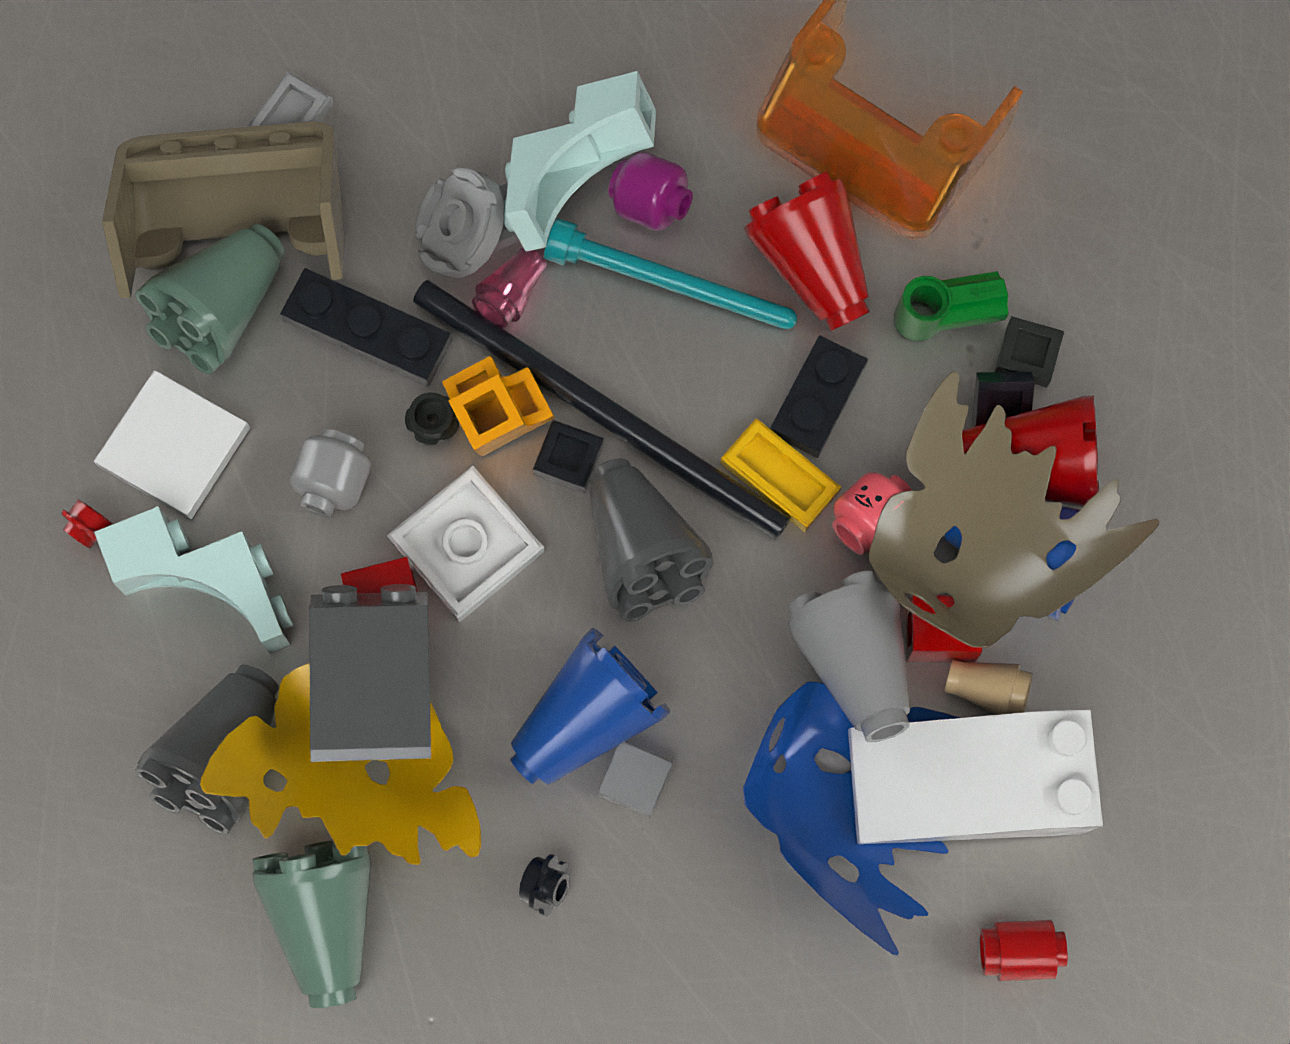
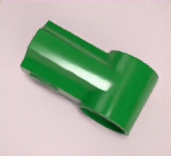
(954, 302)

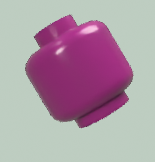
(650, 191)

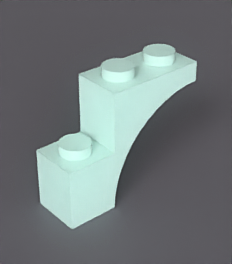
(550, 165)
(148, 554)

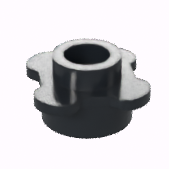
(544, 884)

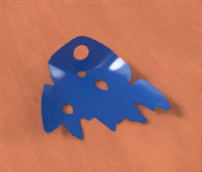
(816, 812)

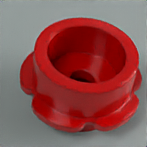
(83, 523)

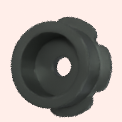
(421, 409)

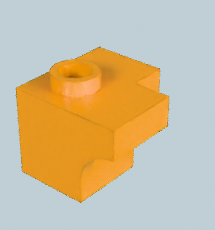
(494, 406)

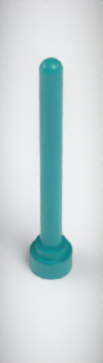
(570, 245)

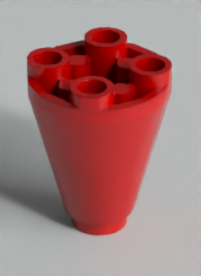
(815, 248)

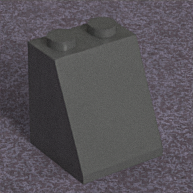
(369, 674)

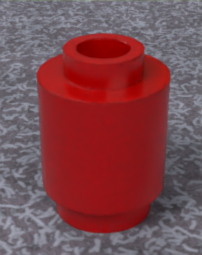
(1022, 950)

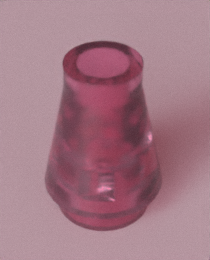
(508, 289)

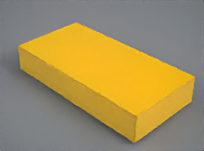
(780, 474)

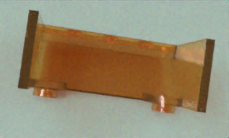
(884, 164)

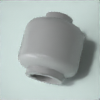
(330, 472)

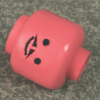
(860, 509)

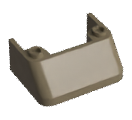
(218, 183)

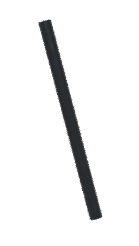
(602, 410)

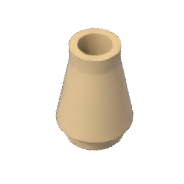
(992, 686)

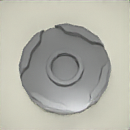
(460, 223)

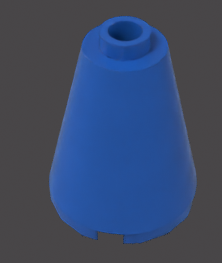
(585, 712)

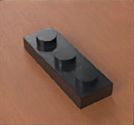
(366, 327)

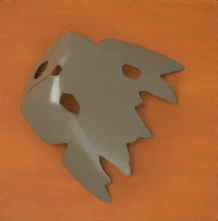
(1003, 528)

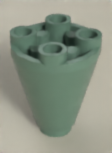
(211, 296)
(318, 916)

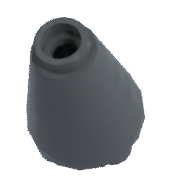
(644, 543)
(182, 753)

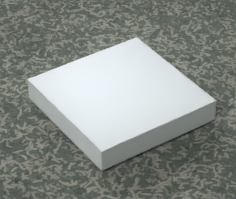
(172, 444)
(466, 543)

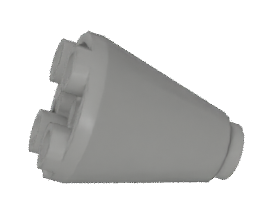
(857, 652)

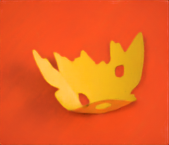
(341, 791)

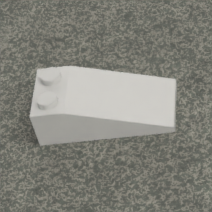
(978, 779)

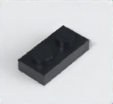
(818, 396)

